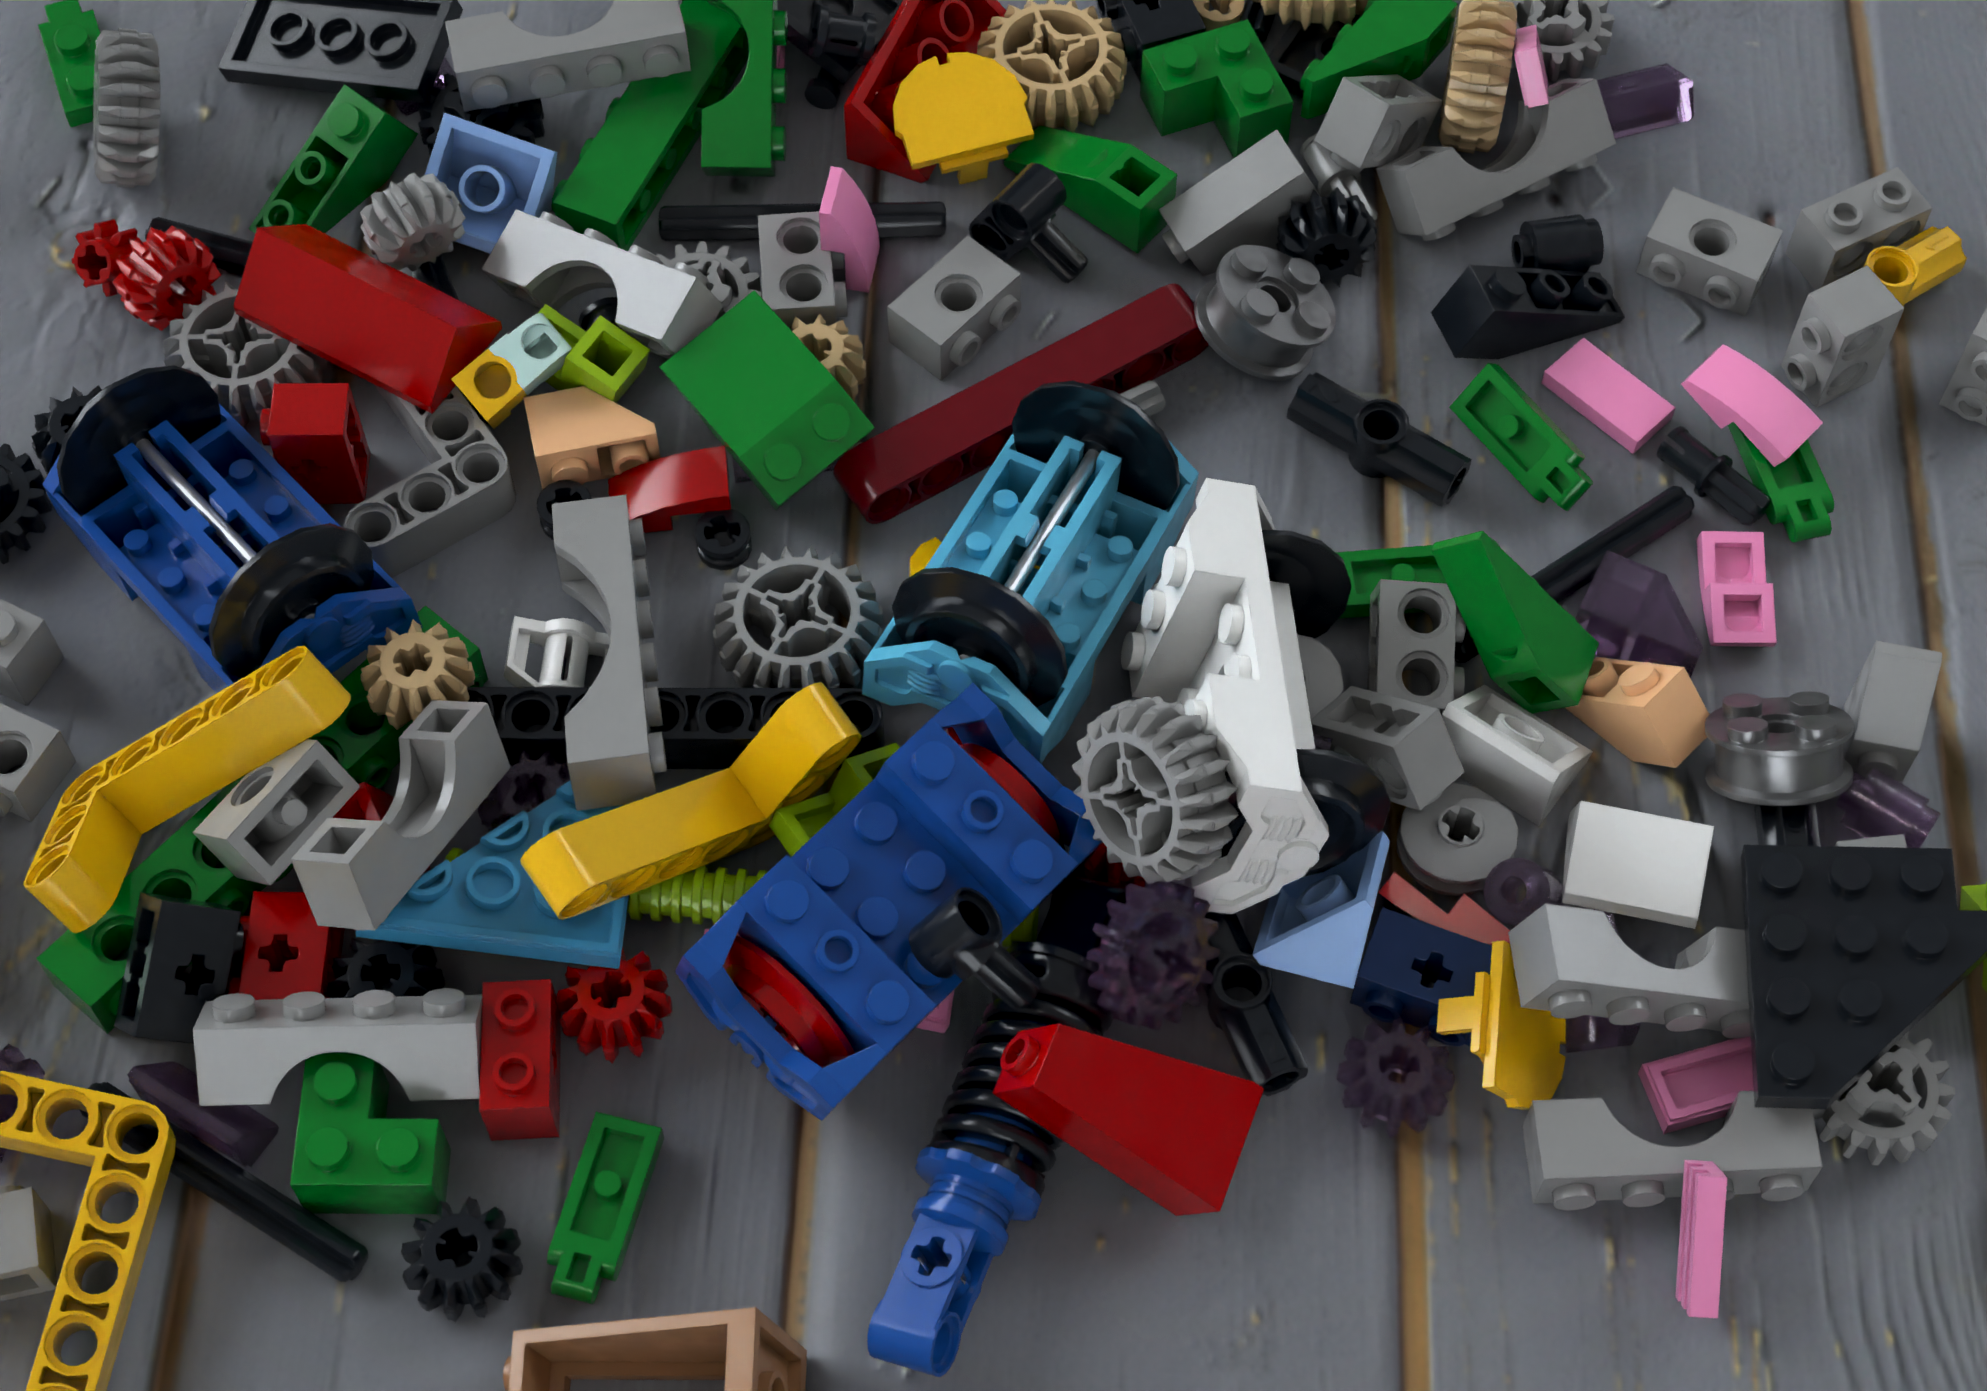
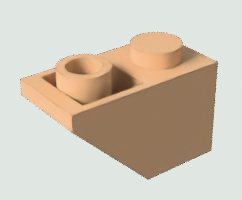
(586, 436)
(1643, 710)

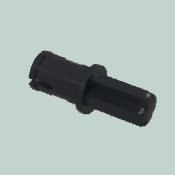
(1714, 477)

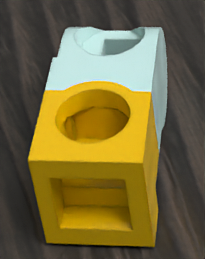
(512, 368)

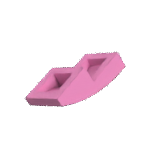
(849, 229)
(1761, 406)
(1735, 589)

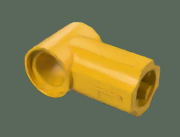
(1918, 262)

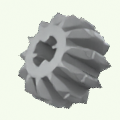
(412, 222)

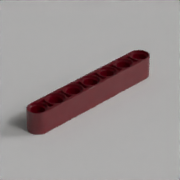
(973, 426)

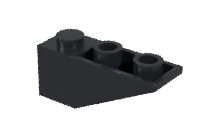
(1515, 310)

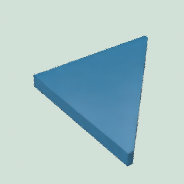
(495, 908)

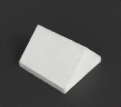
(1512, 752)
(1635, 863)

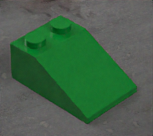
(767, 399)

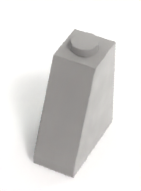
(1236, 204)

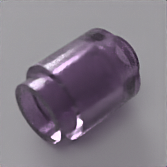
(1885, 808)
(1505, 879)

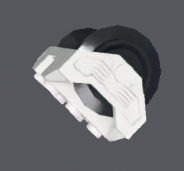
(1228, 649)

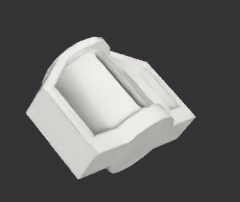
(559, 639)

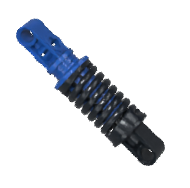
(985, 1152)

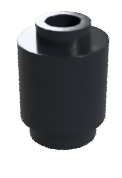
(1559, 244)

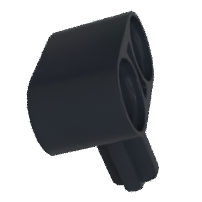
(1023, 218)

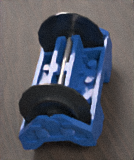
(167, 476)

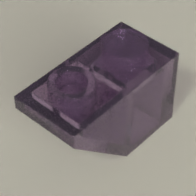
(1637, 616)

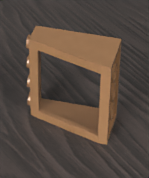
(711, 1345)

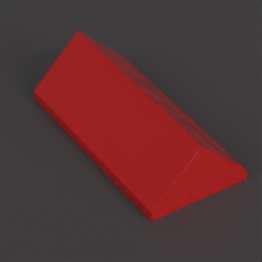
(913, 36)
(360, 313)

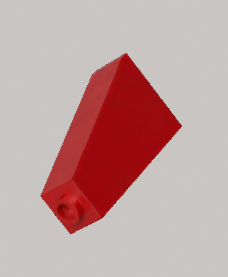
(1134, 1111)

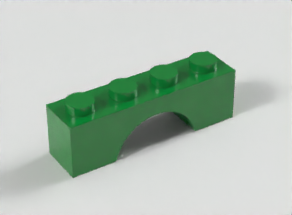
(741, 129)

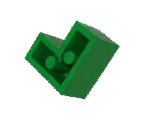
(1216, 79)
(353, 1155)

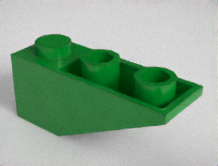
(1385, 40)
(338, 165)
(1103, 181)
(1518, 628)

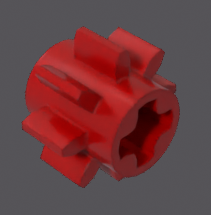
(98, 253)

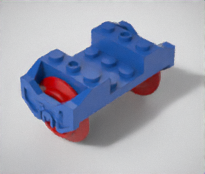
(824, 946)

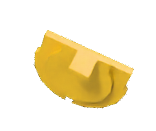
(960, 114)
(1513, 1042)

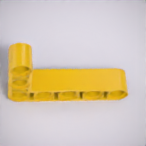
(170, 770)
(697, 820)
(92, 1237)

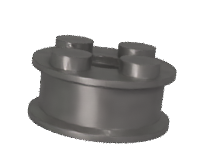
(1265, 312)
(1779, 749)

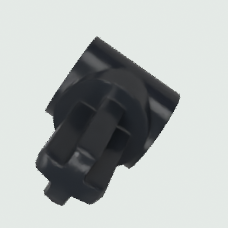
(965, 941)

